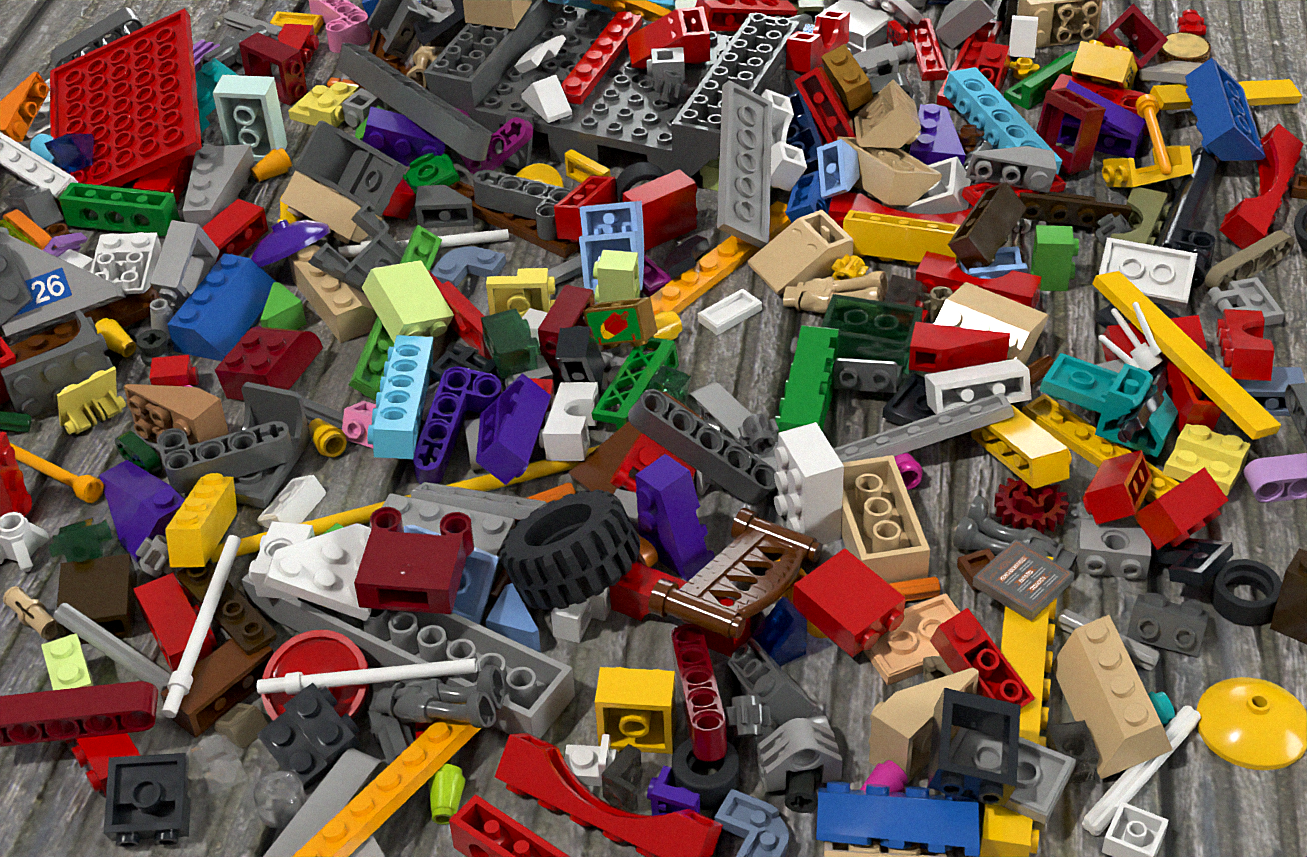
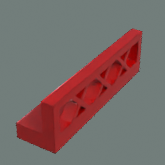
(466, 316)

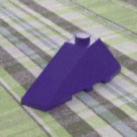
(138, 504)

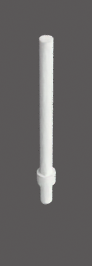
(447, 241)
(181, 680)
(296, 681)

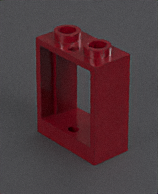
(1139, 31)
(256, 56)
(1050, 121)
(564, 313)

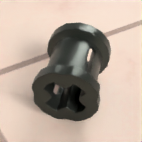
(802, 790)

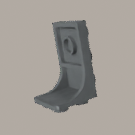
(350, 166)
(38, 380)
(262, 406)

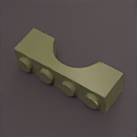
(1147, 216)

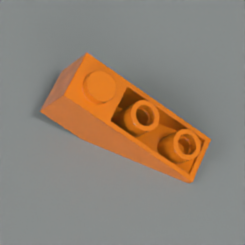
(21, 106)

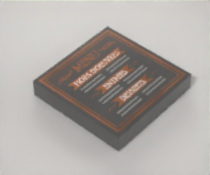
(1023, 579)

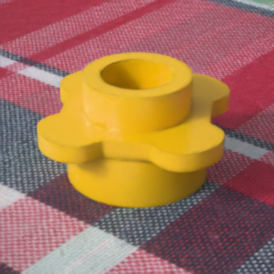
(1023, 68)

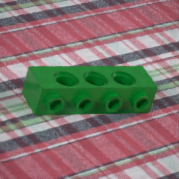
(118, 208)

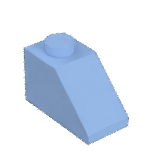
(837, 168)

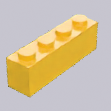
(897, 236)
(1026, 449)
(201, 521)

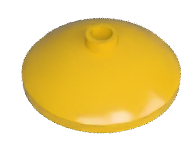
(1253, 723)

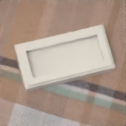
(729, 311)

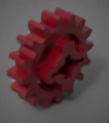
(1030, 507)

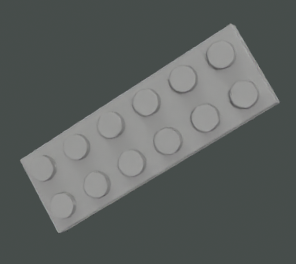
(745, 165)

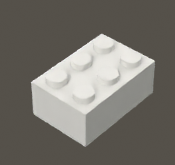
(809, 483)

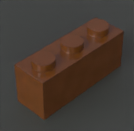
(218, 685)

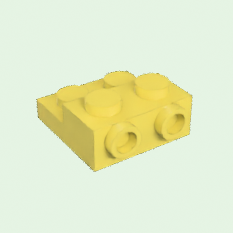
(323, 104)
(526, 290)
(1199, 448)

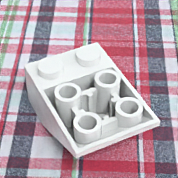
(127, 260)

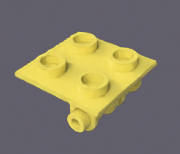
(93, 394)

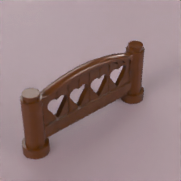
(751, 537)

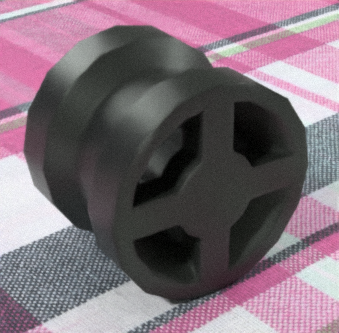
(153, 344)

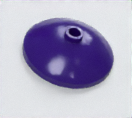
(287, 240)

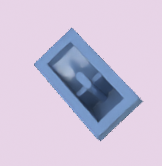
(513, 620)

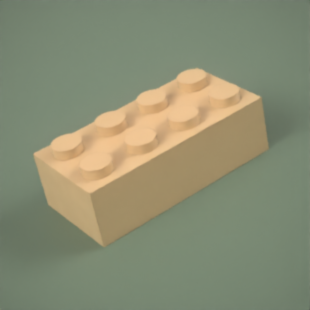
(881, 521)

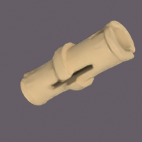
(31, 612)

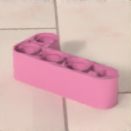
(343, 22)

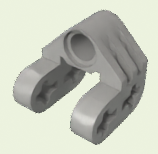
(796, 747)

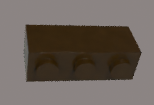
(987, 226)

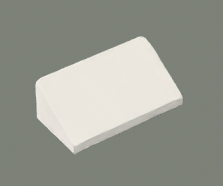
(293, 502)

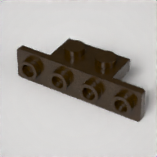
(1069, 208)
(233, 611)

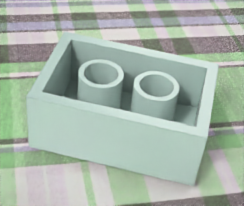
(250, 113)

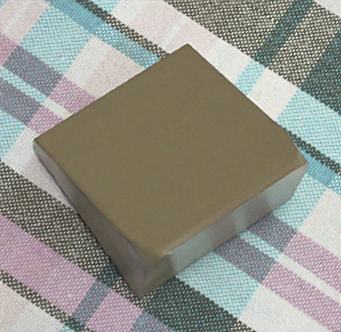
(241, 724)

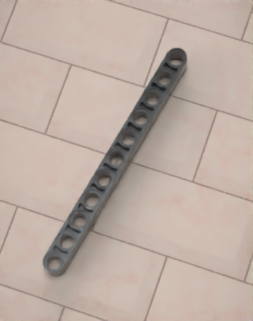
(415, 102)

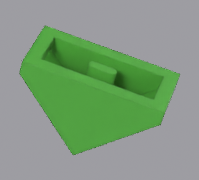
(282, 309)

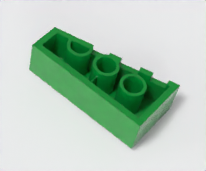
(810, 379)

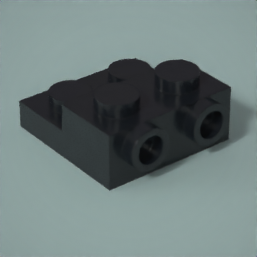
(310, 735)
(147, 799)

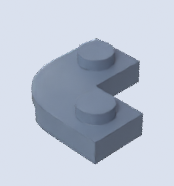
(466, 260)
(756, 822)

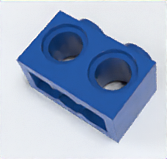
(806, 197)

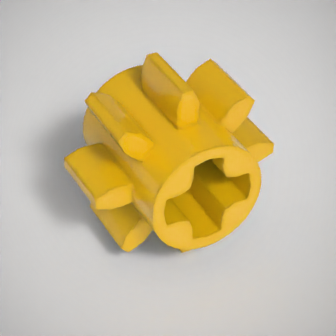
(849, 268)

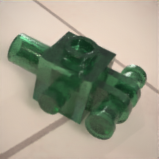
(81, 540)

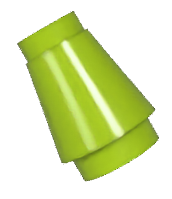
(445, 793)

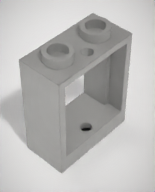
(183, 262)

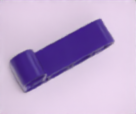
(448, 426)

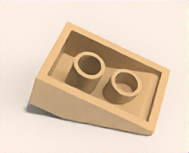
(904, 722)

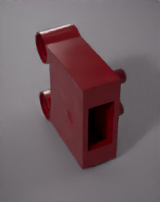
(413, 568)

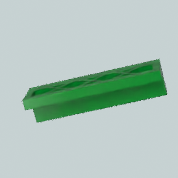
(1035, 86)
(664, 355)

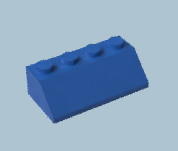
(1223, 114)
(221, 308)

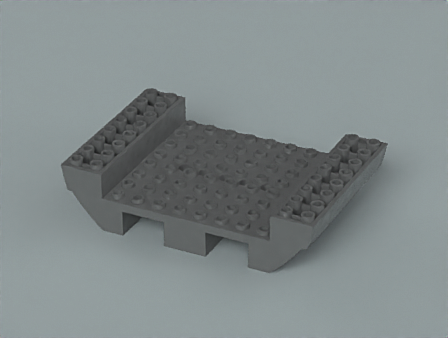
(623, 108)

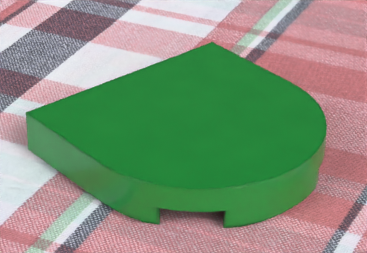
(430, 171)

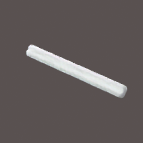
(1135, 777)

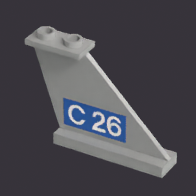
(56, 288)

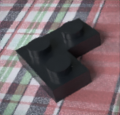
(1193, 559)

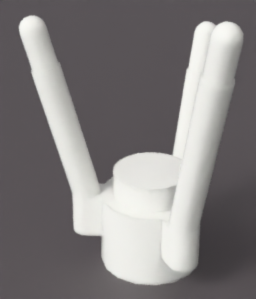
(1143, 356)

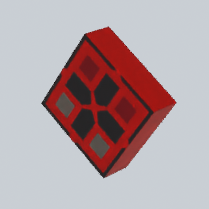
(896, 33)

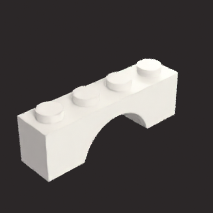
(786, 160)

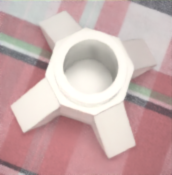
(20, 539)

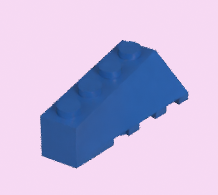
(897, 818)

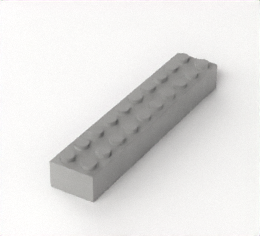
(534, 683)

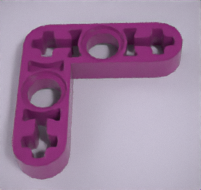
(511, 144)

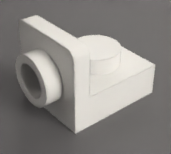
(590, 761)

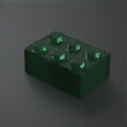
(872, 329)

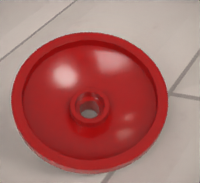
(316, 654)

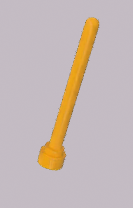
(1147, 108)
(85, 487)

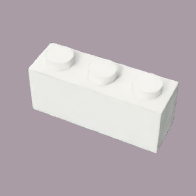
(969, 384)

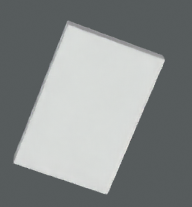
(1156, 271)

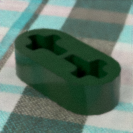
(138, 452)

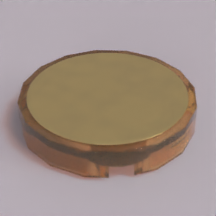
(1185, 47)

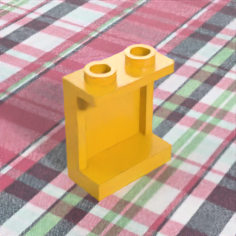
(1122, 171)

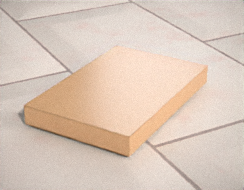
(901, 651)

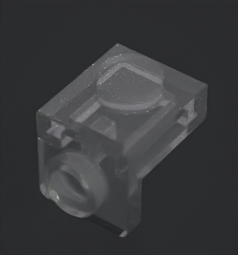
(218, 763)

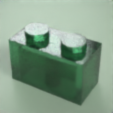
(510, 342)

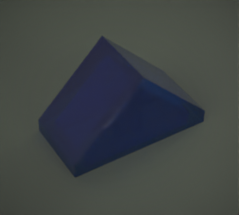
(72, 151)
(783, 633)

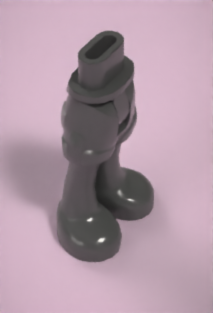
(981, 532)
(431, 699)

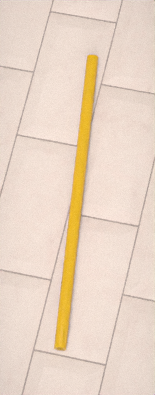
(362, 515)

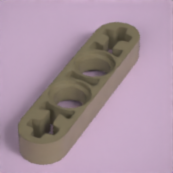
(1250, 260)

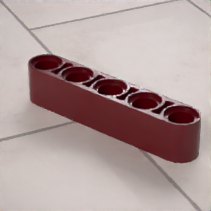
(699, 693)
(77, 713)

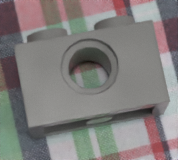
(1113, 550)

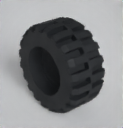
(570, 550)

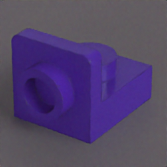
(669, 799)

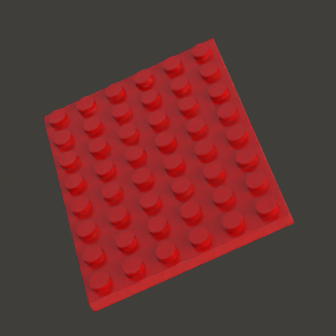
(133, 100)

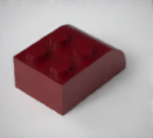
(267, 358)

